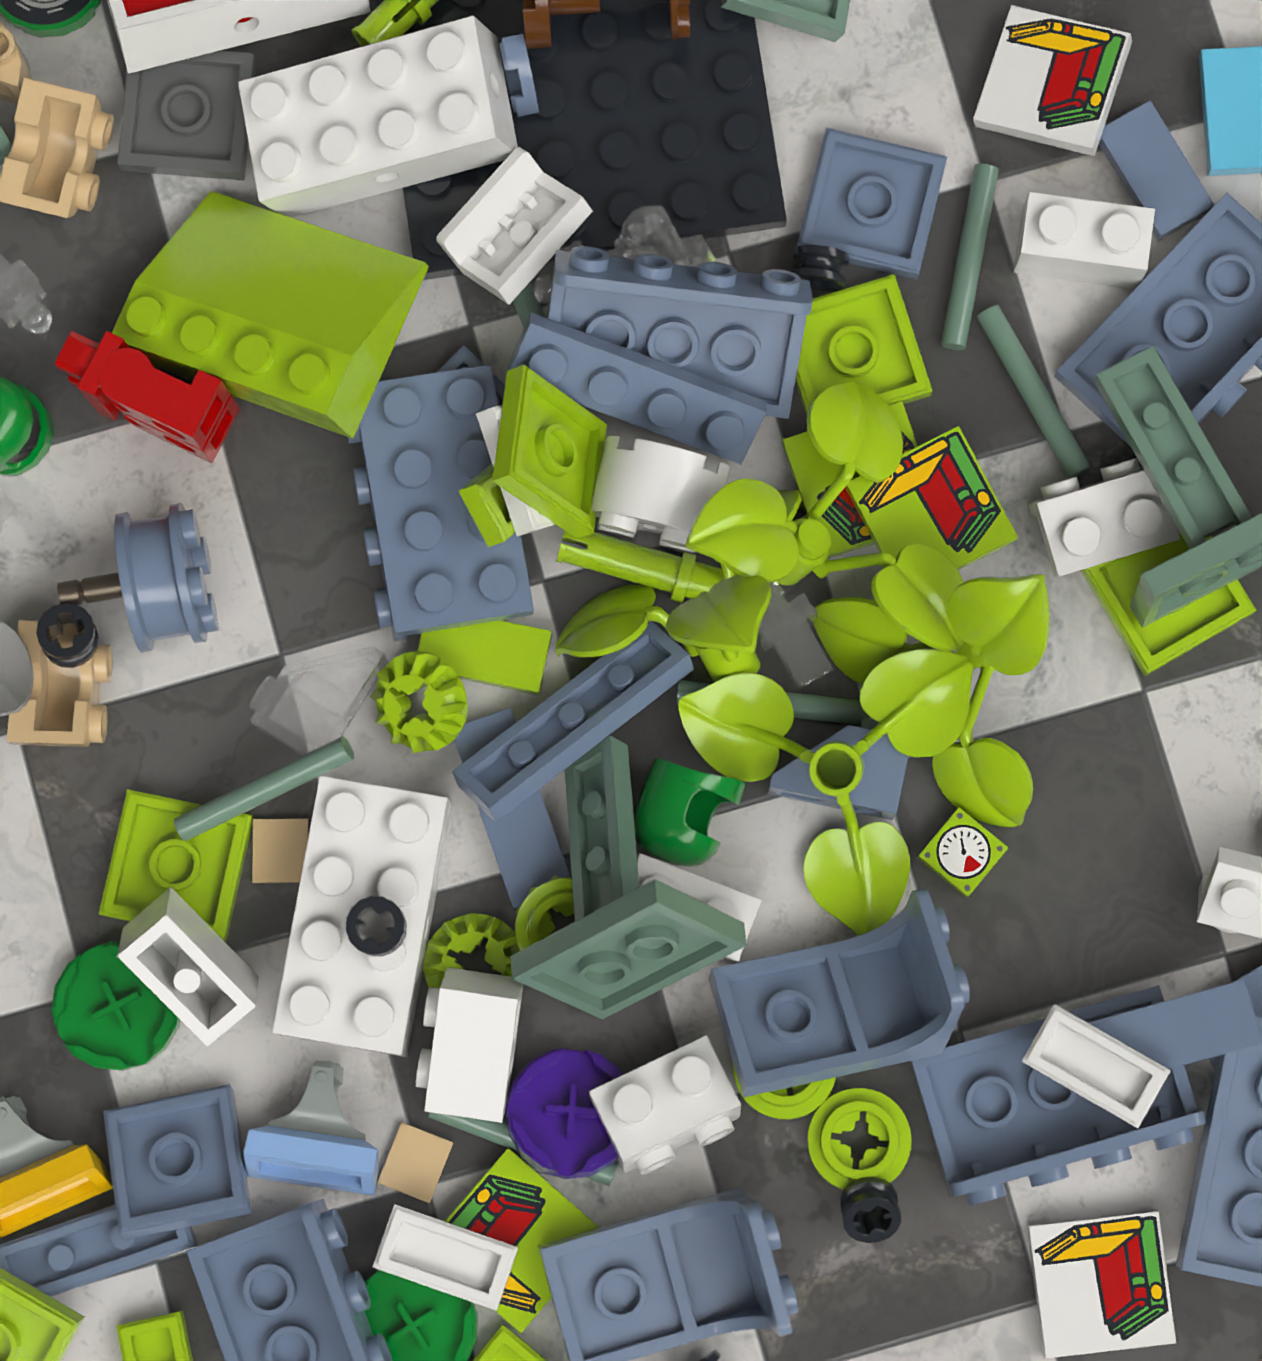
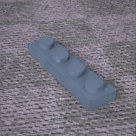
(640, 389)
(572, 722)

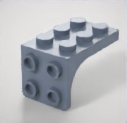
(843, 1003)
(669, 1279)

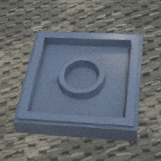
(873, 202)
(177, 1162)

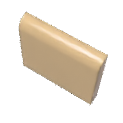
(279, 850)
(415, 1162)

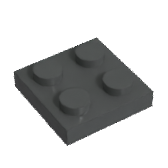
(187, 118)

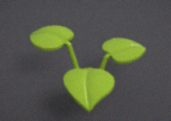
(750, 535)
(714, 625)
(1002, 630)
(917, 701)

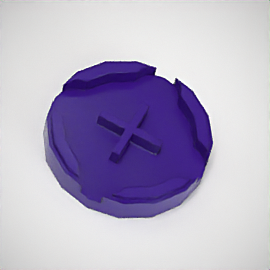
(554, 1116)

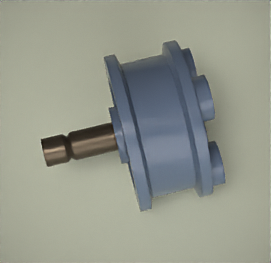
(157, 576)

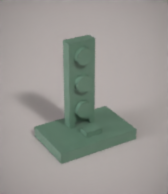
(1188, 483)
(623, 935)

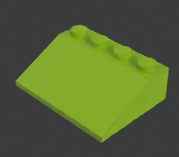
(273, 310)

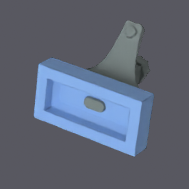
(314, 1142)

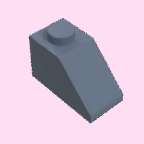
(878, 789)

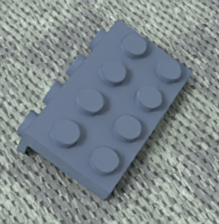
(1197, 313)
(698, 319)
(417, 454)
(1009, 1121)
(1225, 1198)
(287, 1291)

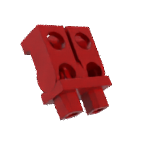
(128, 383)

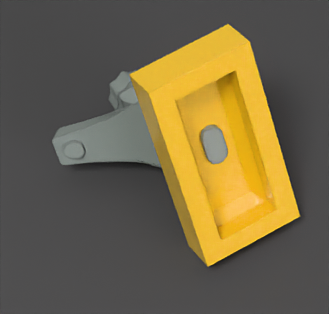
(41, 1173)

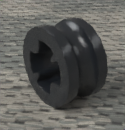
(821, 266)
(51, 626)
(382, 907)
(875, 1223)

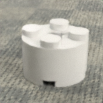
(653, 490)

